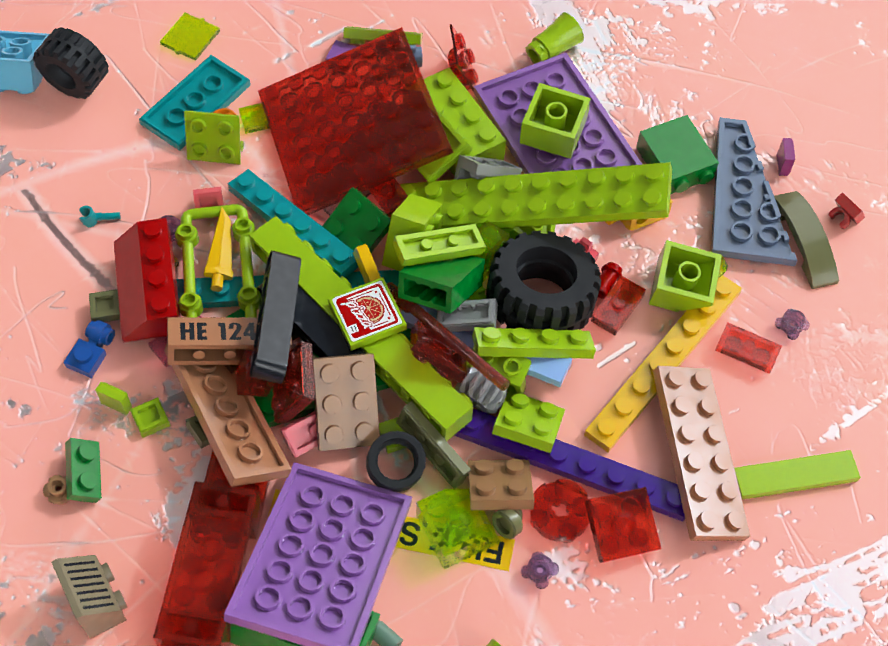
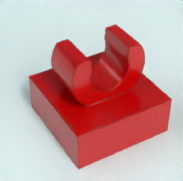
(848, 209)

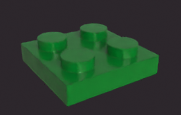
(358, 221)

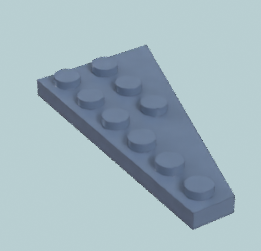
(744, 206)

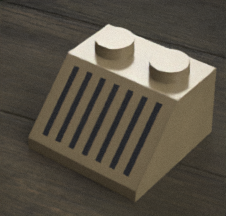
(90, 593)

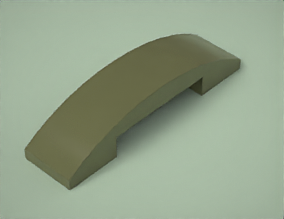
(810, 238)

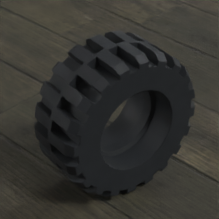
(548, 259)

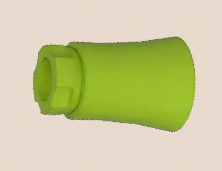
(555, 39)

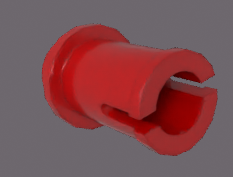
(610, 274)

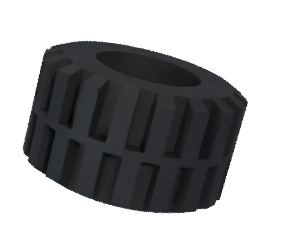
(71, 63)

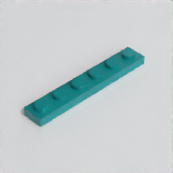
(270, 203)

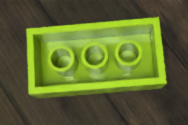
(465, 116)

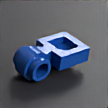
(89, 355)

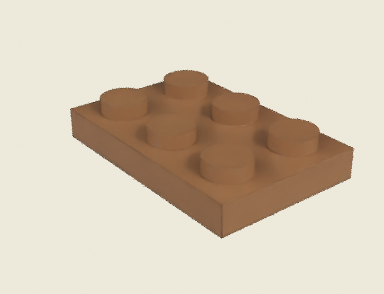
(345, 401)

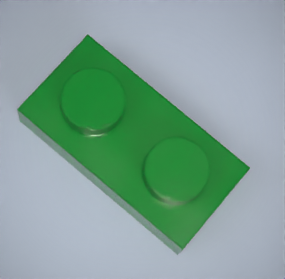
(83, 470)

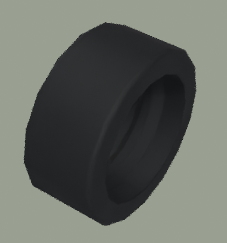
(406, 440)

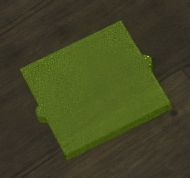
(190, 36)

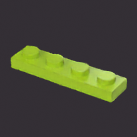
(533, 343)

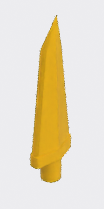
(220, 254)

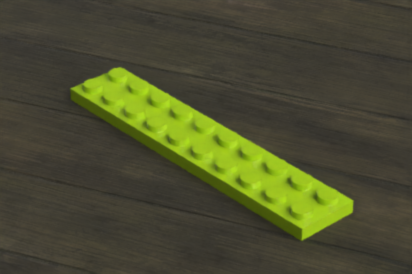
(553, 196)

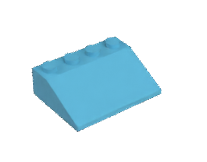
(17, 63)

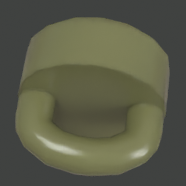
(508, 522)

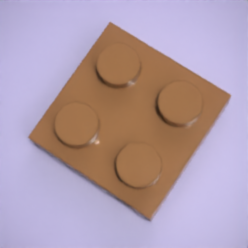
(500, 485)

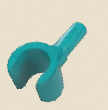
(92, 218)

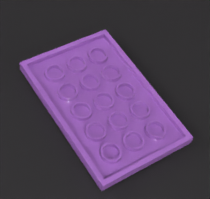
(508, 100)
(319, 559)

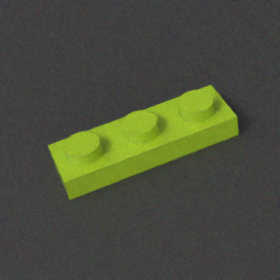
(359, 34)
(438, 245)

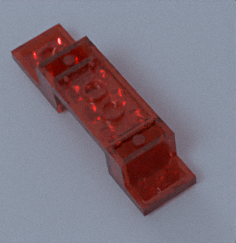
(209, 560)

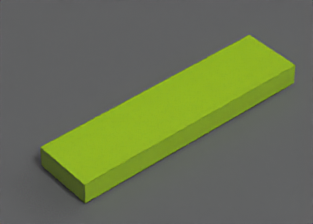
(797, 474)

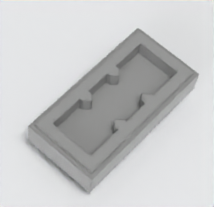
(469, 315)

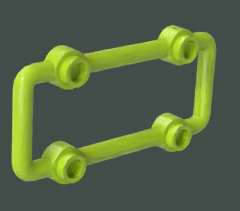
(187, 238)

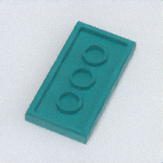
(205, 89)

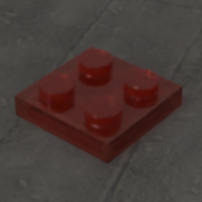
(430, 348)
(298, 384)
(622, 524)

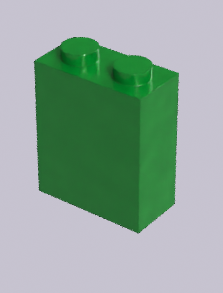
(682, 147)
(441, 283)

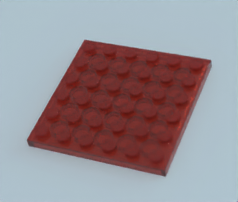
(353, 122)

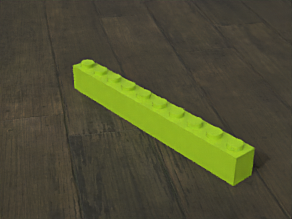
(392, 355)

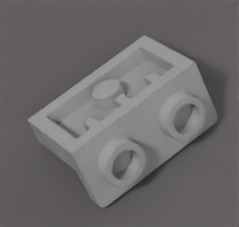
(483, 167)

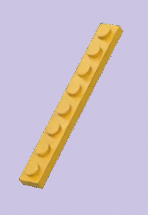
(671, 351)

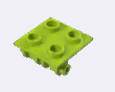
(213, 137)

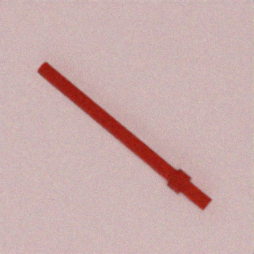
(450, 339)

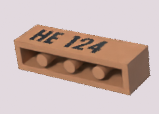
(209, 340)

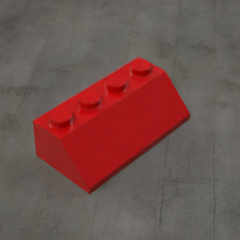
(146, 280)

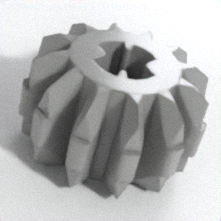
(481, 392)

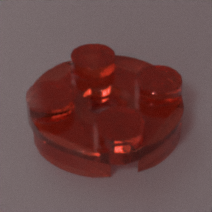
(563, 527)

